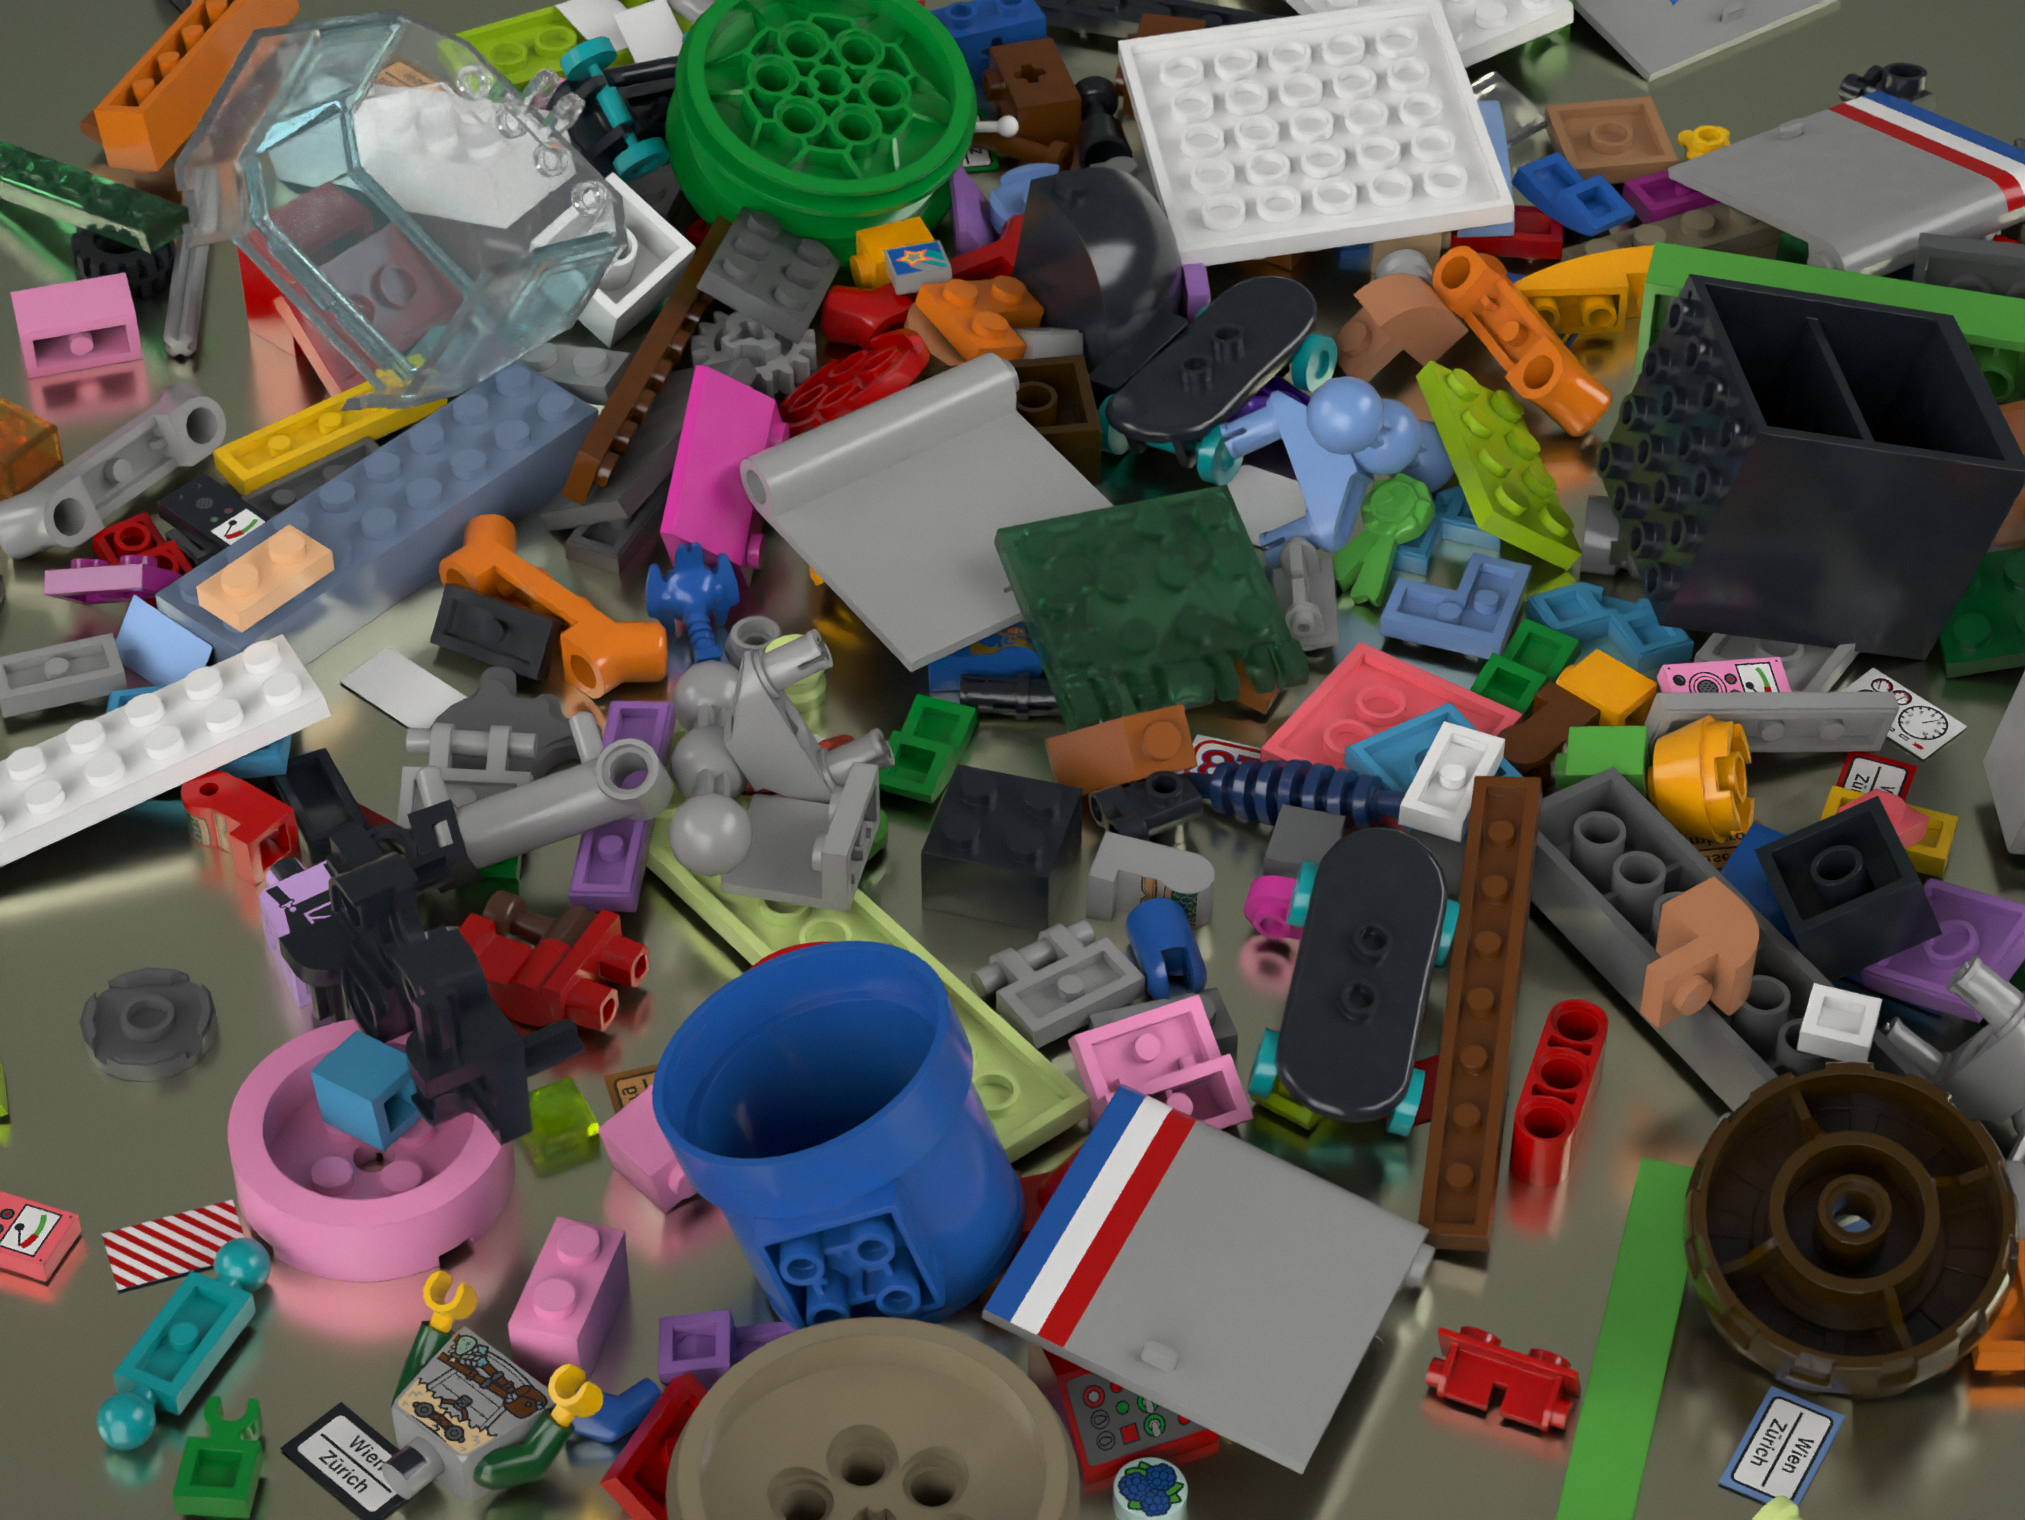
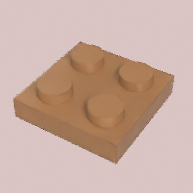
(1611, 138)

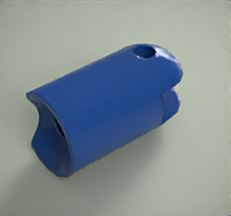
(1165, 946)

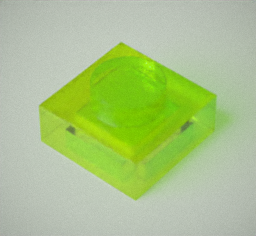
(559, 1121)

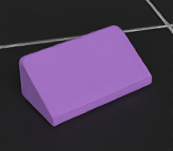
(968, 214)

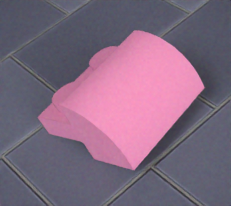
(1167, 1057)

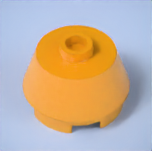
(1703, 779)

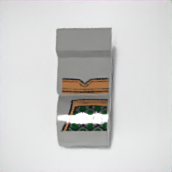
(1138, 870)

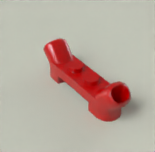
(860, 314)

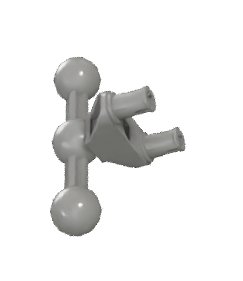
(751, 732)
(1988, 1068)

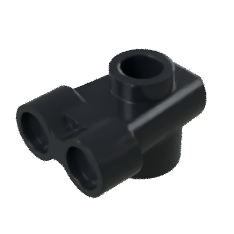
(1897, 79)
(1151, 810)

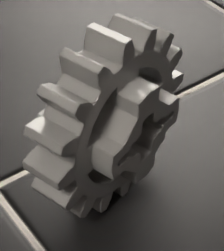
(772, 355)

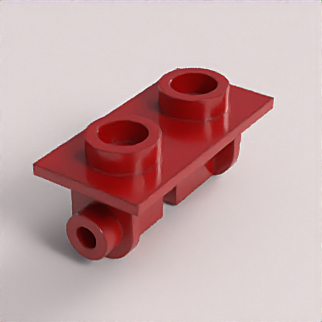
(1531, 1381)

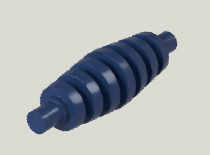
(1260, 790)

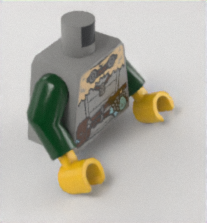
(473, 1412)

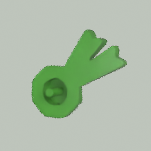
(1392, 515)

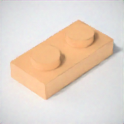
(265, 578)

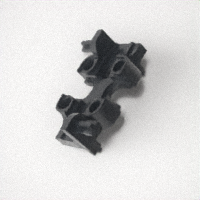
(399, 982)

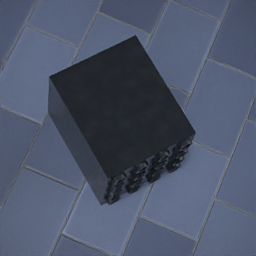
(1809, 468)

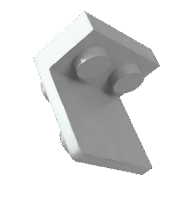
(809, 848)

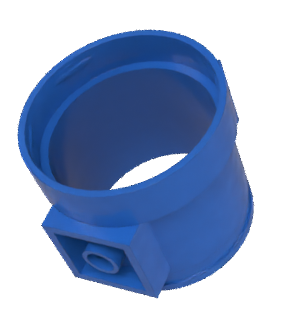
(843, 1135)

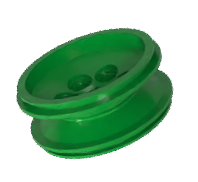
(820, 115)

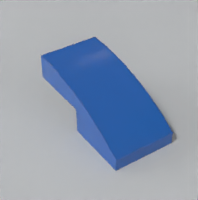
(1570, 200)

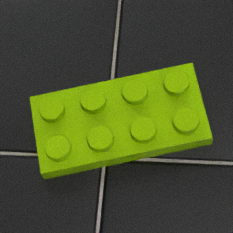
(1498, 464)

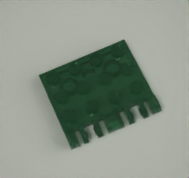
(1148, 601)

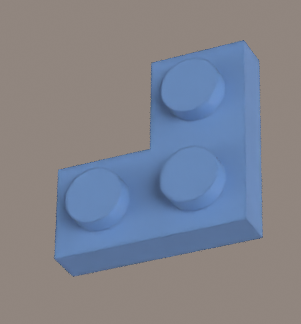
(1465, 621)

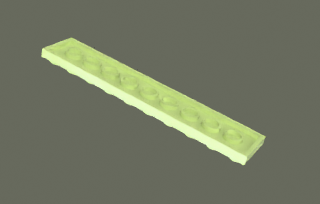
(1017, 1084)

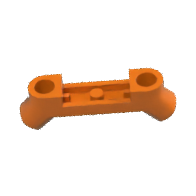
(1520, 339)
(593, 647)

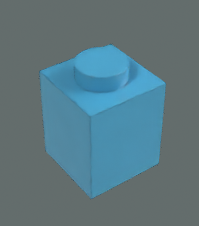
(366, 1090)

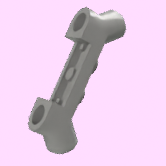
(77, 497)

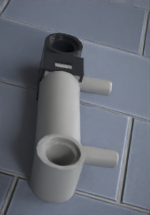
(532, 812)

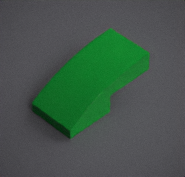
(1526, 665)
(928, 748)

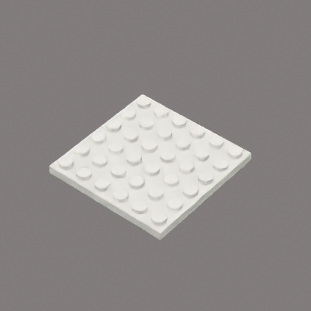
(1313, 132)

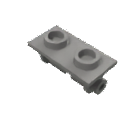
(1307, 595)

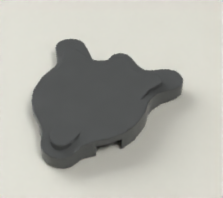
(498, 704)

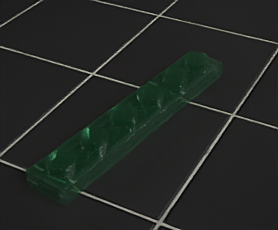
(89, 200)

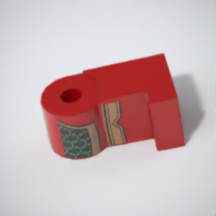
(240, 821)

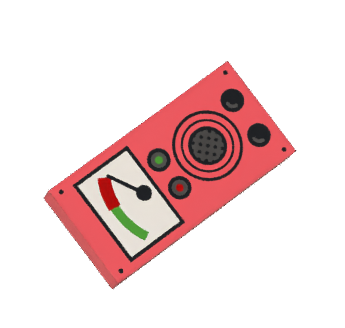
(34, 1235)

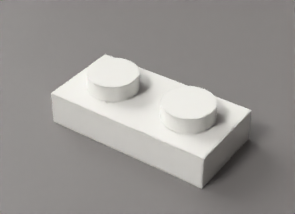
(1444, 783)

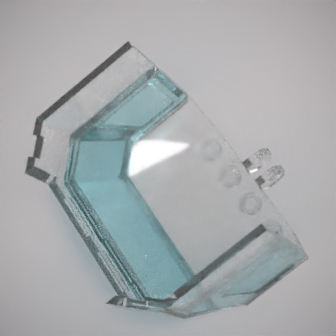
(402, 198)

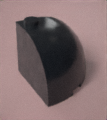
(1098, 257)

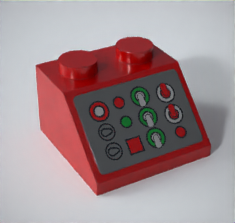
(1108, 1421)

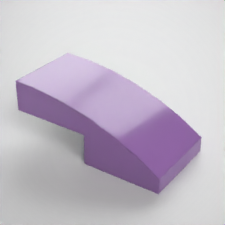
(709, 1344)

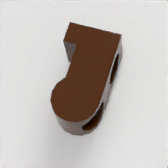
(1534, 744)

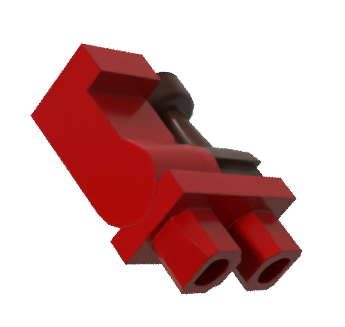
(564, 970)

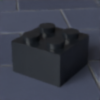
(1001, 848)
(1849, 890)

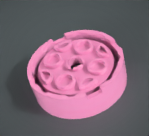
(326, 1215)

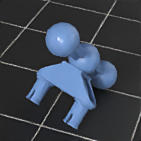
(1335, 452)

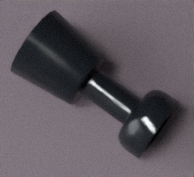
(1100, 132)

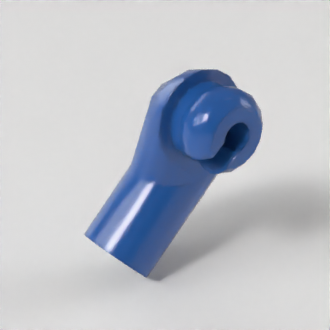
(619, 1413)

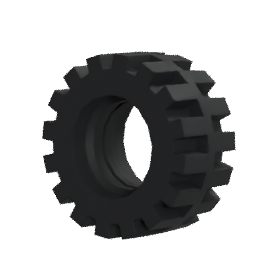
(102, 256)

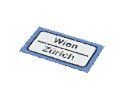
(1782, 1448)

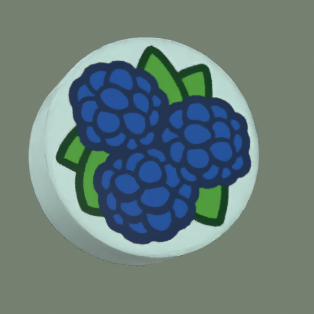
(1149, 1491)

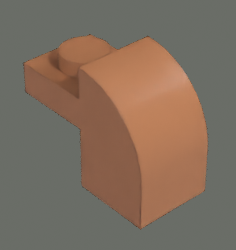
(1395, 316)
(1705, 954)

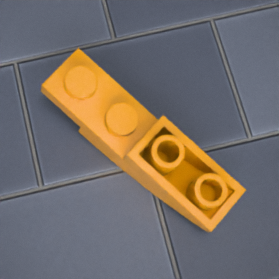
(1590, 291)

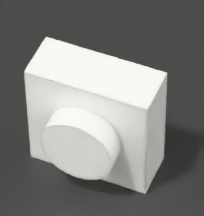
(1839, 1024)

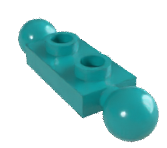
(183, 1344)

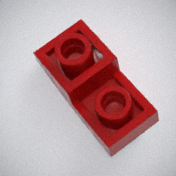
(139, 537)

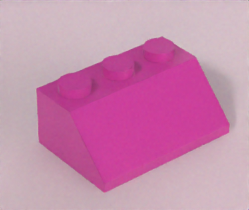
(706, 490)

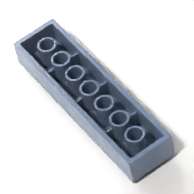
(405, 510)

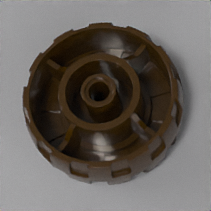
(1837, 1304)

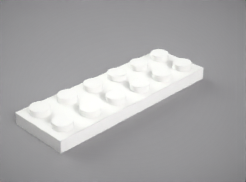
(154, 745)

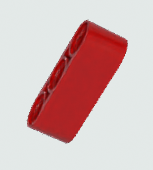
(1558, 1093)

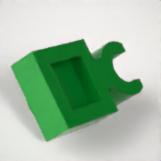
(221, 1470)

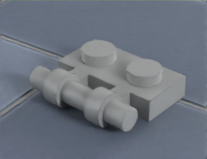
(465, 785)
(1064, 993)

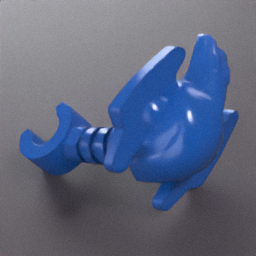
(691, 595)

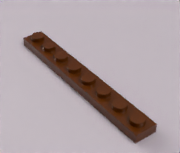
(644, 375)
(1481, 1014)

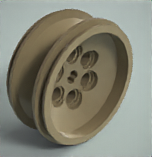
(874, 1428)

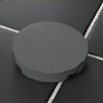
(149, 1025)

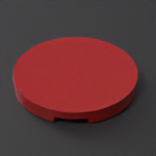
(855, 380)

